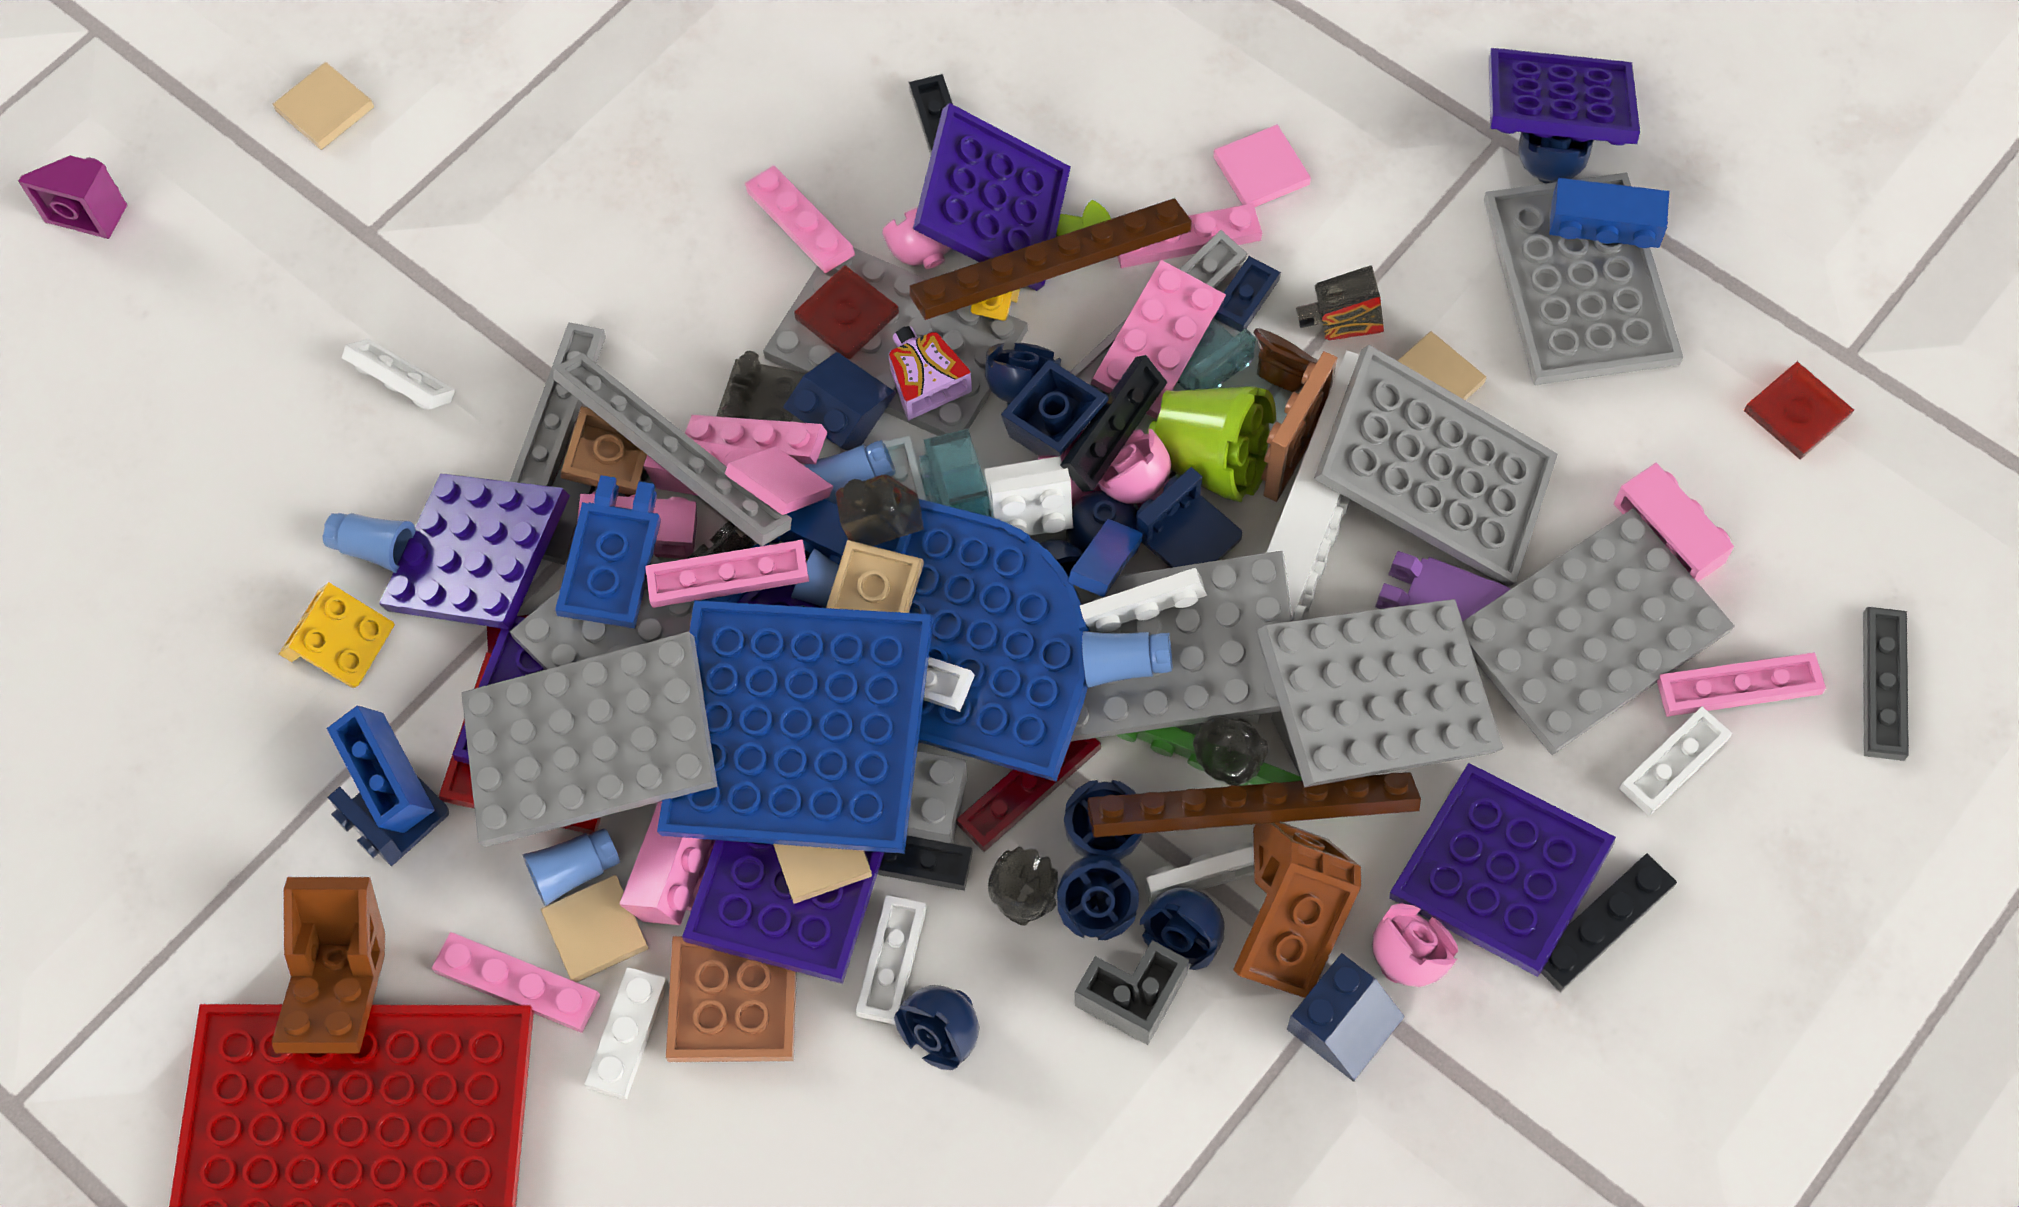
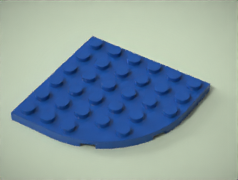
(1014, 623)

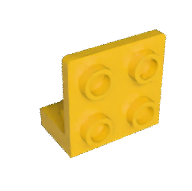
(338, 635)

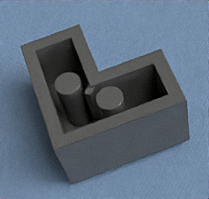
(1137, 1000)

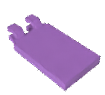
(1438, 581)

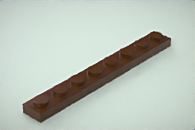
(1049, 258)
(1251, 804)

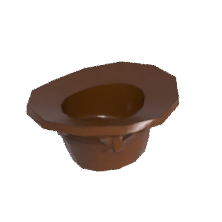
(1281, 361)

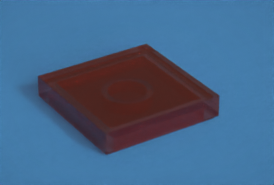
(846, 312)
(1798, 410)

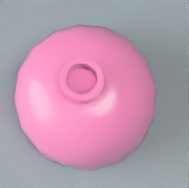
(912, 246)
(1138, 469)
(1412, 948)

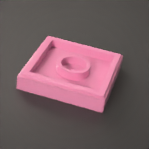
(1262, 167)
(778, 480)

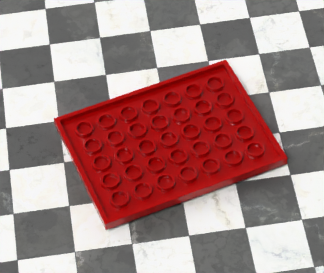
(406, 1122)

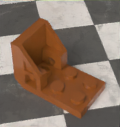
(1306, 905)
(334, 963)

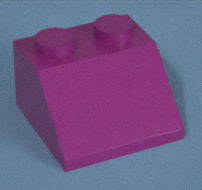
(76, 195)

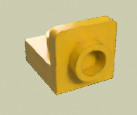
(996, 307)

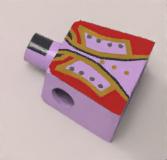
(926, 372)

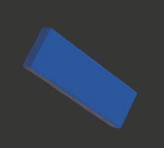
(1105, 557)

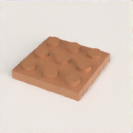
(1292, 437)
(728, 1007)

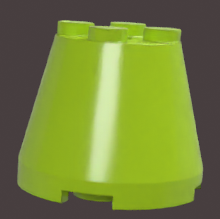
(1218, 435)

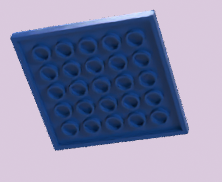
(807, 725)

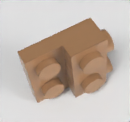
(603, 451)

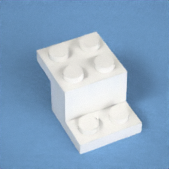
(1031, 495)

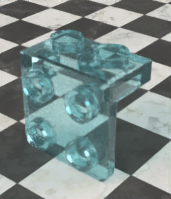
(1218, 358)

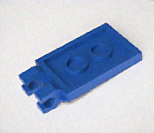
(609, 557)

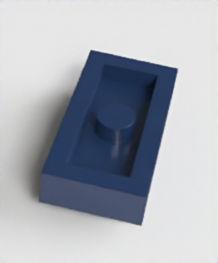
(1247, 293)

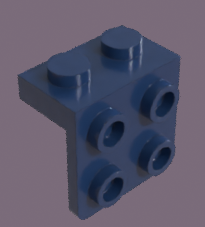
(1184, 525)
(374, 840)

